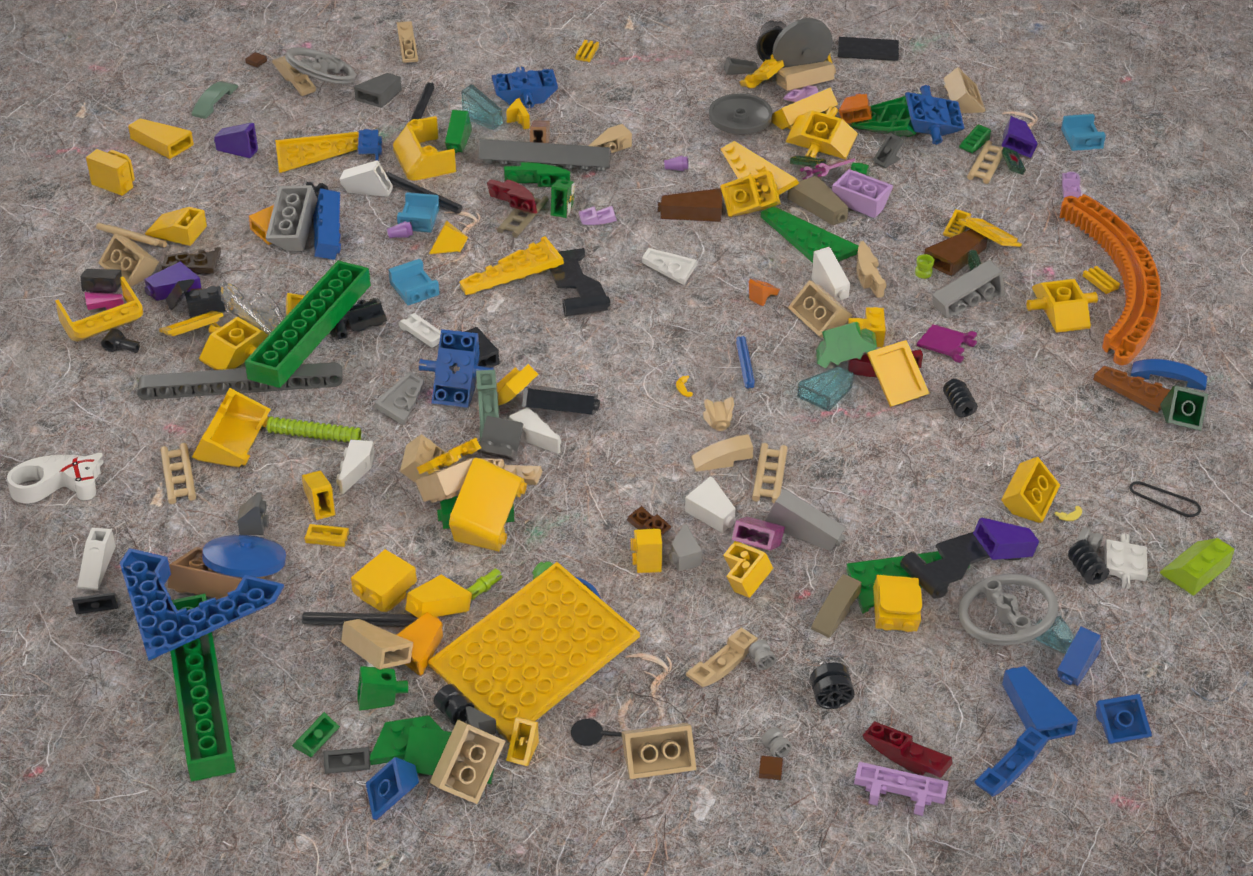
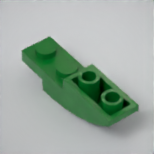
(538, 173)

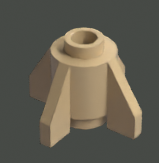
(719, 413)

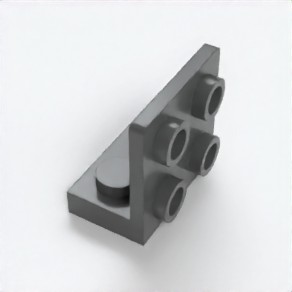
(501, 438)

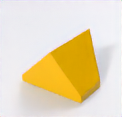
(448, 240)

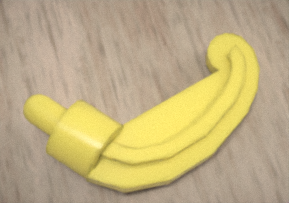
(1071, 516)

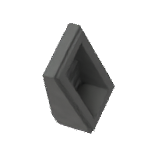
(739, 66)

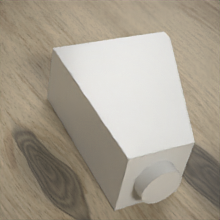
(366, 180)
(829, 274)
(711, 505)

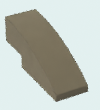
(836, 605)

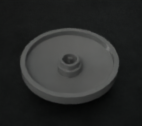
(803, 43)
(740, 113)

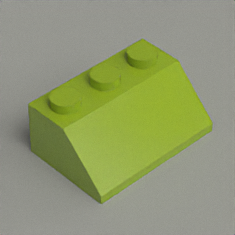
(1199, 564)

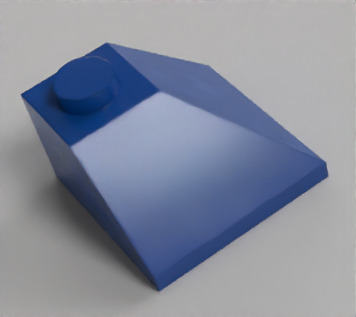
(390, 785)

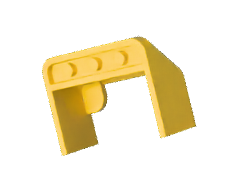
(422, 161)
(104, 320)

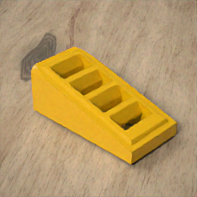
(956, 215)

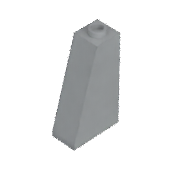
(805, 522)

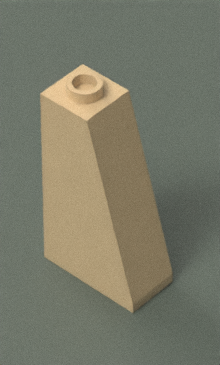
(805, 75)
(376, 644)

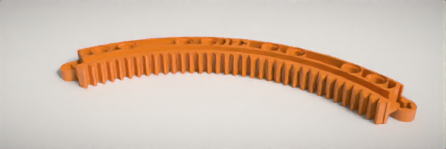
(1135, 267)

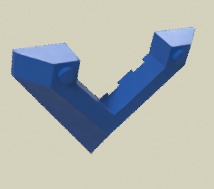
(164, 626)

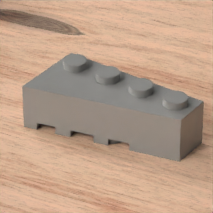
(970, 289)

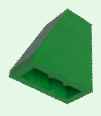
(458, 131)

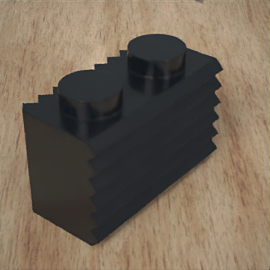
(101, 280)
(204, 301)

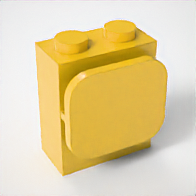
(111, 171)
(384, 581)
(897, 603)

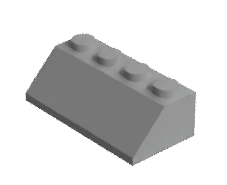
(292, 217)

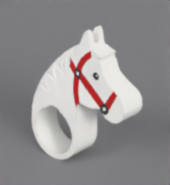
(54, 472)

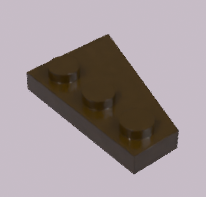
(198, 263)

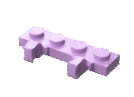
(918, 787)

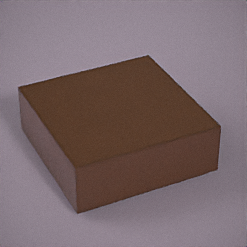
(256, 59)
(770, 767)

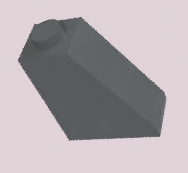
(378, 90)

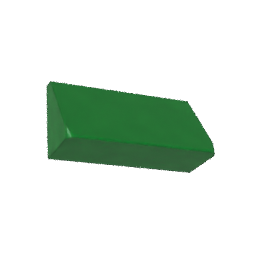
(316, 735)

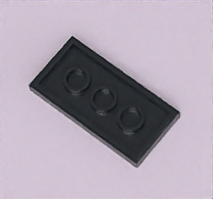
(868, 48)

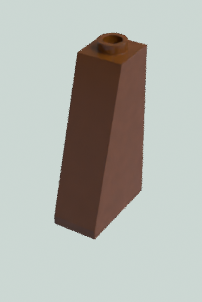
(692, 206)
(953, 252)

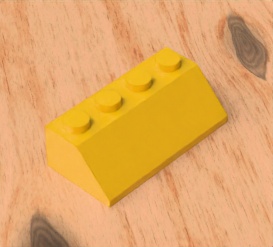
(818, 102)

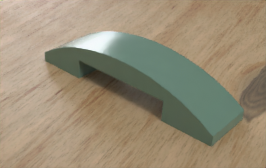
(215, 92)
(487, 396)

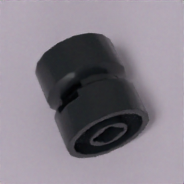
(452, 703)

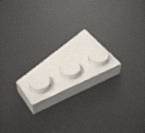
(671, 265)

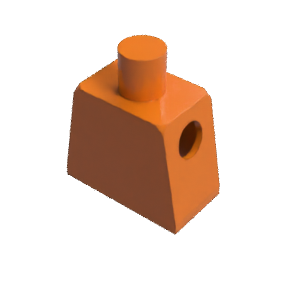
(855, 109)

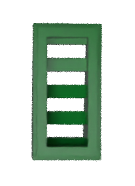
(977, 138)

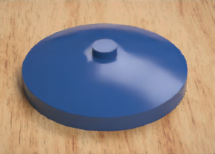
(244, 556)

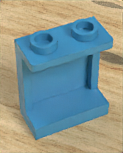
(1082, 133)
(420, 211)
(412, 282)

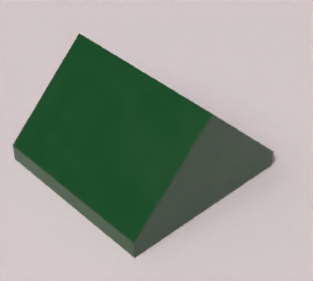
(1184, 407)

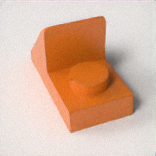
(760, 291)

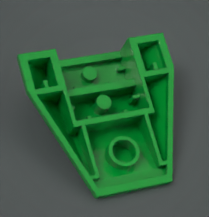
(888, 118)

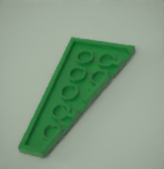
(806, 236)
(868, 570)

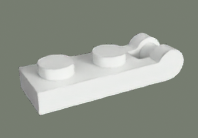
(421, 329)

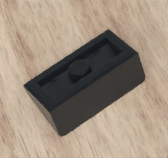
(178, 292)
(95, 603)

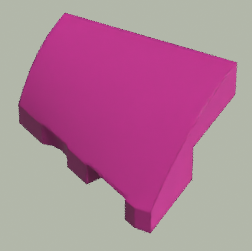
(99, 300)

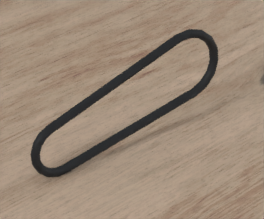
(1167, 492)

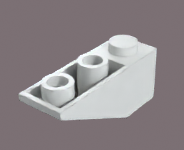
(536, 431)
(357, 463)
(96, 558)

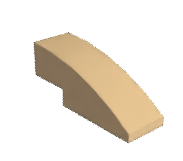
(723, 453)

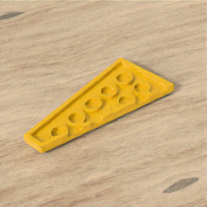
(747, 162)

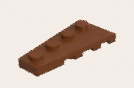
(1132, 387)

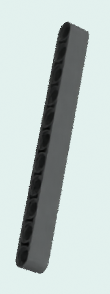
(219, 381)

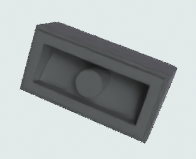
(346, 760)

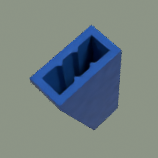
(1038, 705)

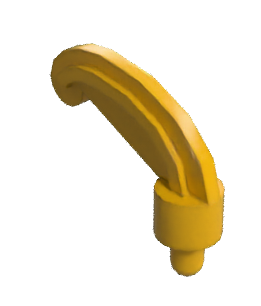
(681, 387)

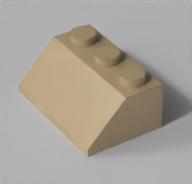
(965, 91)
(129, 258)
(818, 309)
(443, 482)
(659, 750)
(467, 762)

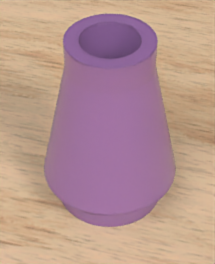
(678, 163)
(401, 230)

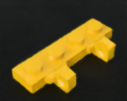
(450, 457)

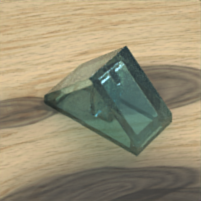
(1057, 636)

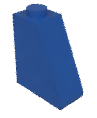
(1080, 656)

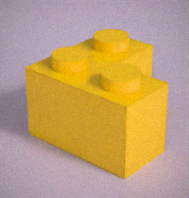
(873, 321)
(648, 550)
(748, 568)

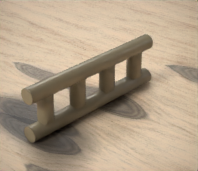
(524, 221)

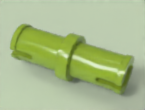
(484, 584)

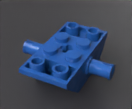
(529, 86)
(933, 114)
(460, 350)

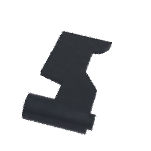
(590, 291)
(956, 558)

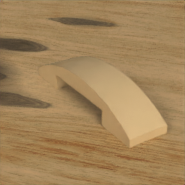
(724, 660)

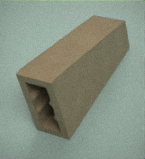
(819, 199)

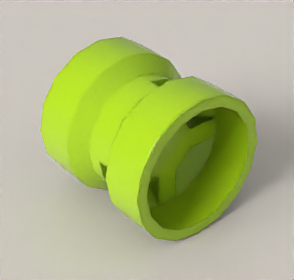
(924, 266)

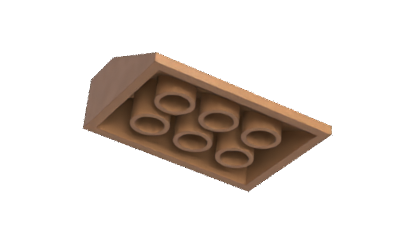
(193, 576)

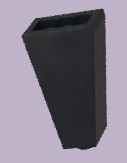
(560, 400)

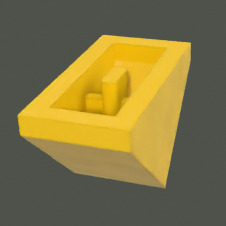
(523, 741)

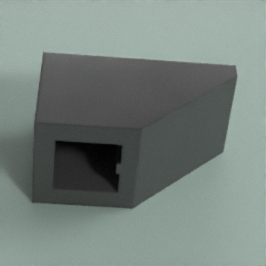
(252, 516)

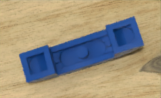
(1170, 369)
(1013, 763)

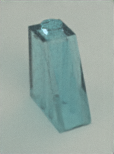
(481, 108)
(826, 388)

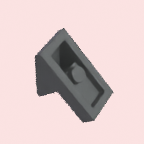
(887, 153)
(480, 720)

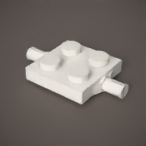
(1126, 560)

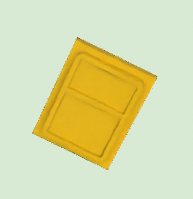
(990, 231)
(191, 323)
(898, 373)

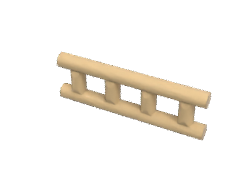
(990, 167)
(131, 235)
(762, 466)
(187, 477)

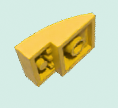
(750, 194)
(514, 383)

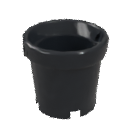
(767, 38)

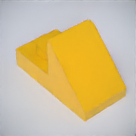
(518, 112)

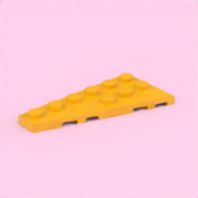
(307, 150)
(514, 266)

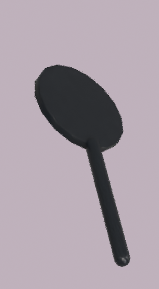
(589, 732)

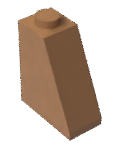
(540, 131)

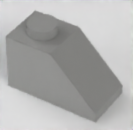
(685, 550)

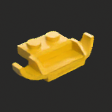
(765, 71)

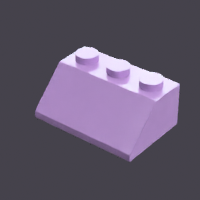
(862, 192)

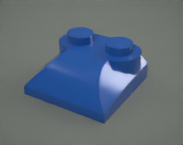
(1123, 718)

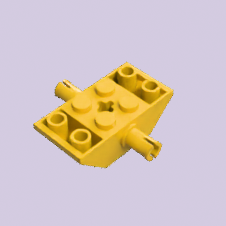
(822, 134)
(1063, 304)
(231, 344)

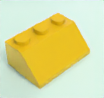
(1031, 490)

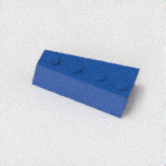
(327, 224)

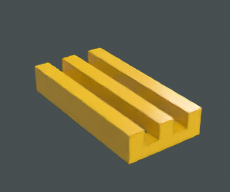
(584, 50)
(1101, 279)
(326, 535)

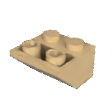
(417, 453)

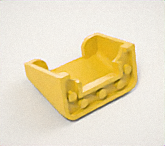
(232, 431)
(485, 505)

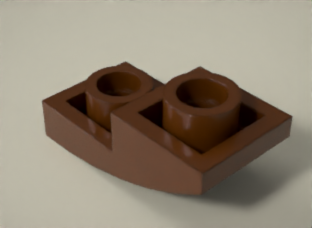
(643, 519)

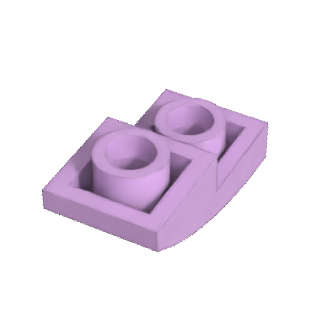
(1071, 184)

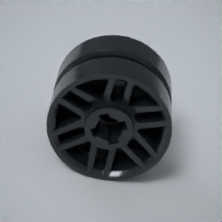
(832, 685)

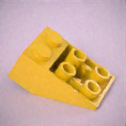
(179, 226)

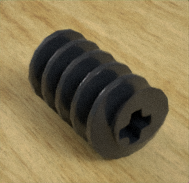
(960, 398)
(1088, 562)

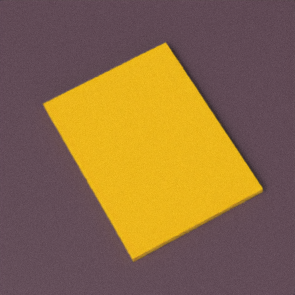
(534, 649)

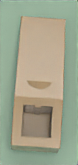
(615, 137)

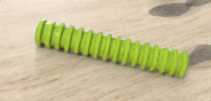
(313, 429)

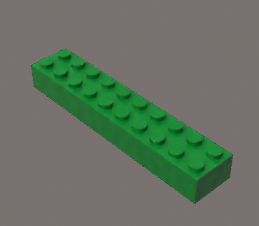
(307, 324)
(201, 704)

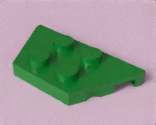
(394, 738)

